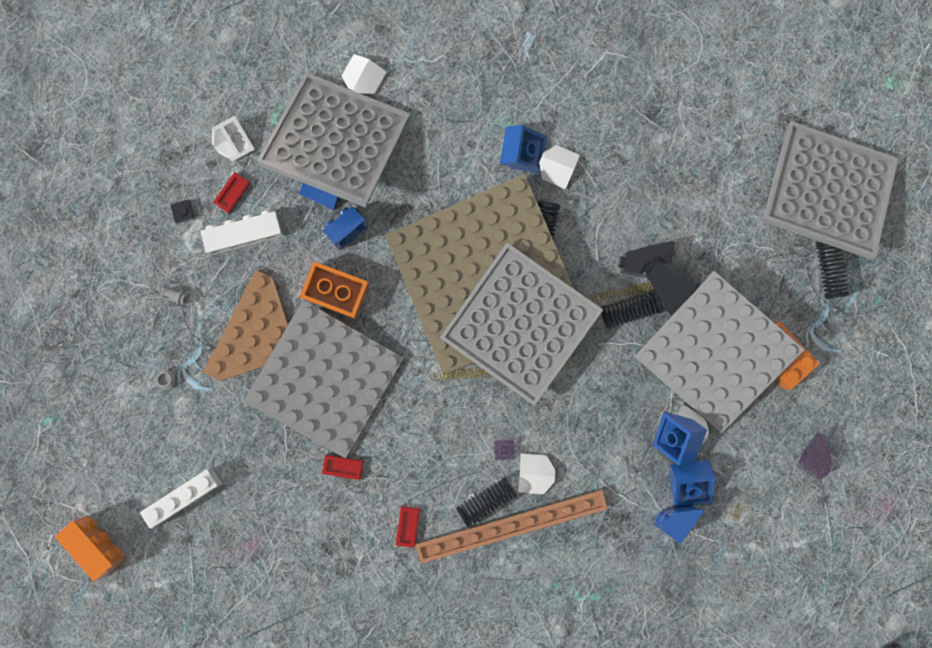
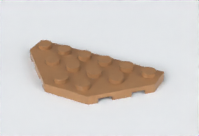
(250, 332)

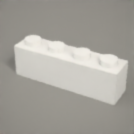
(242, 232)
(181, 498)

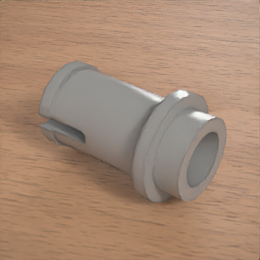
(179, 298)

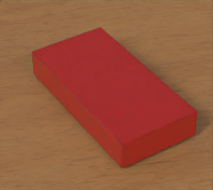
(231, 193)
(342, 467)
(407, 526)

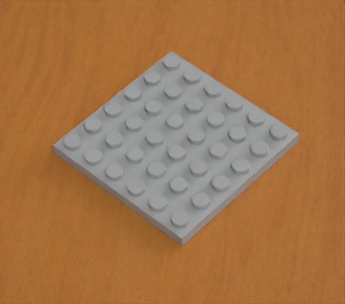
(334, 139)
(831, 190)
(521, 324)
(718, 351)
(323, 379)

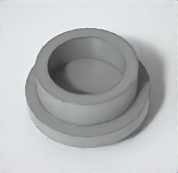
(165, 379)

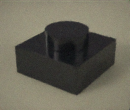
(182, 211)

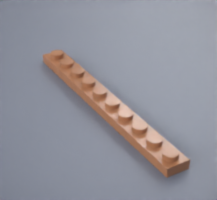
(511, 526)

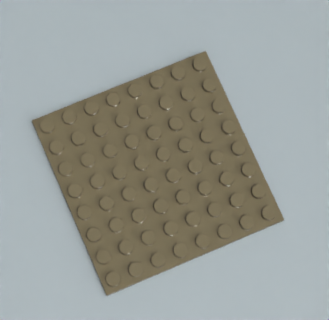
(454, 248)

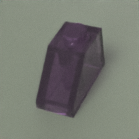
(816, 458)

